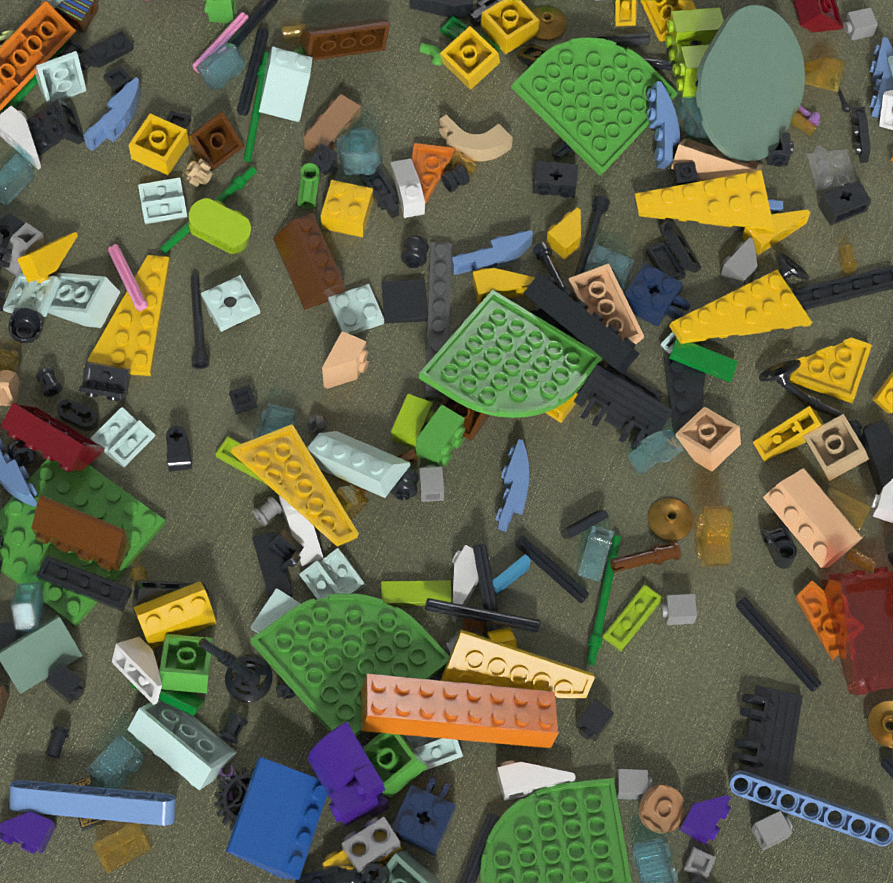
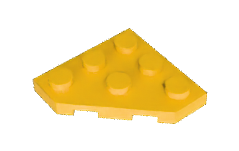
(834, 369)

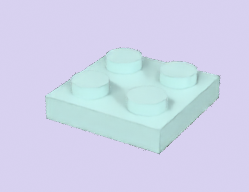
(356, 310)

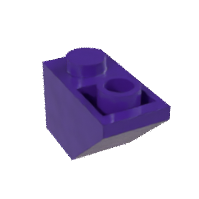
(704, 817)
(28, 830)

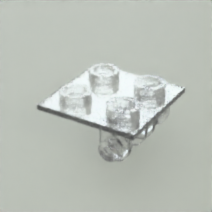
(830, 168)

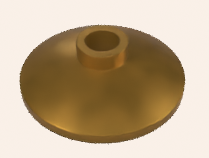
(553, 27)
(667, 528)
(877, 721)

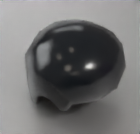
(25, 325)

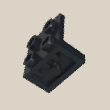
(53, 125)

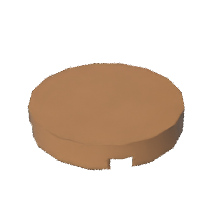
(661, 808)

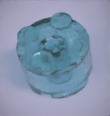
(359, 152)

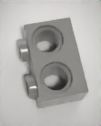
(374, 850)

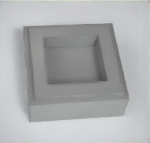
(699, 863)

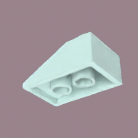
(60, 78)
(285, 84)
(84, 299)

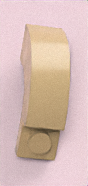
(476, 146)

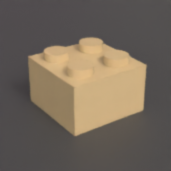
(836, 447)

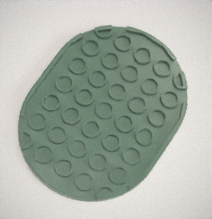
(750, 83)

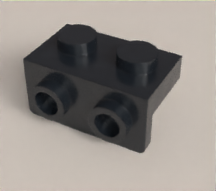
(105, 381)

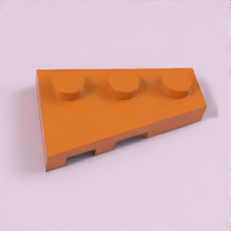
(430, 163)
(814, 606)

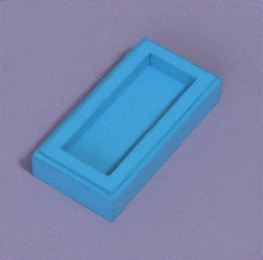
(511, 574)

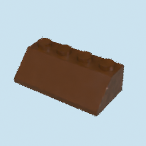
(345, 38)
(309, 261)
(80, 534)

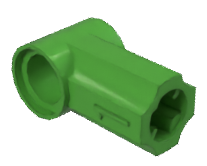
(308, 186)

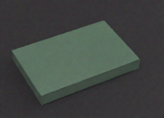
(38, 654)

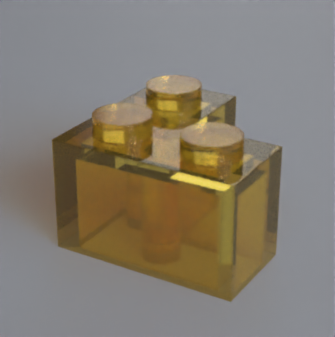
(714, 534)

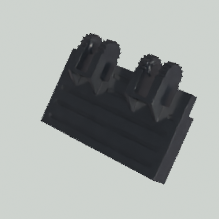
(623, 405)
(773, 736)

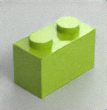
(411, 420)

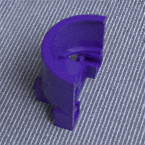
(347, 776)

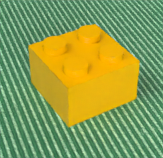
(509, 24)
(470, 57)
(158, 144)
(347, 208)

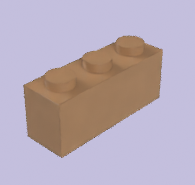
(337, 120)

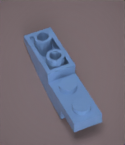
(881, 75)
(121, 111)
(663, 119)
(500, 254)
(14, 479)
(516, 484)

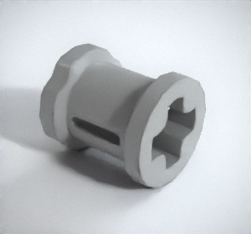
(267, 511)

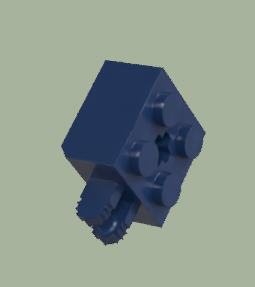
(654, 294)
(424, 804)

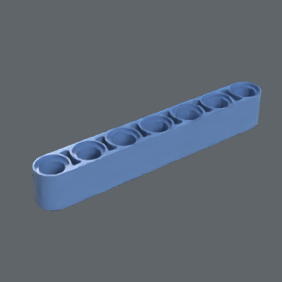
(92, 802)
(820, 816)

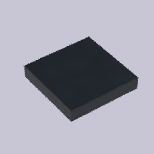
(404, 301)

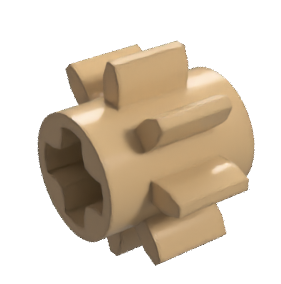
(198, 172)

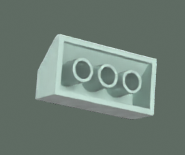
(357, 462)
(182, 742)

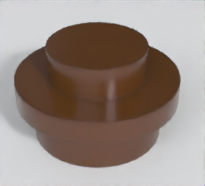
(474, 626)

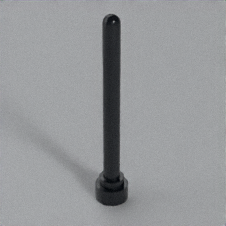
(600, 206)
(544, 253)
(199, 358)

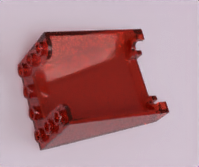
(863, 626)

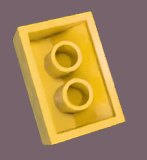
(660, 11)
(176, 614)

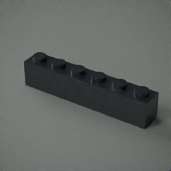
(581, 323)

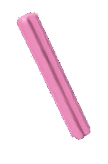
(222, 38)
(127, 277)

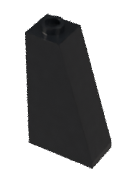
(879, 448)

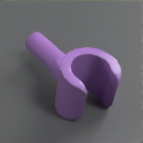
(812, 117)
(231, 795)

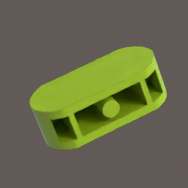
(219, 225)

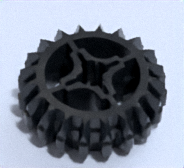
(227, 810)

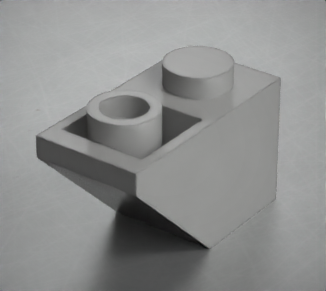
(21, 243)
(741, 266)

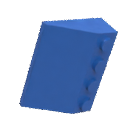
(277, 819)

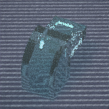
(653, 449)
(595, 553)

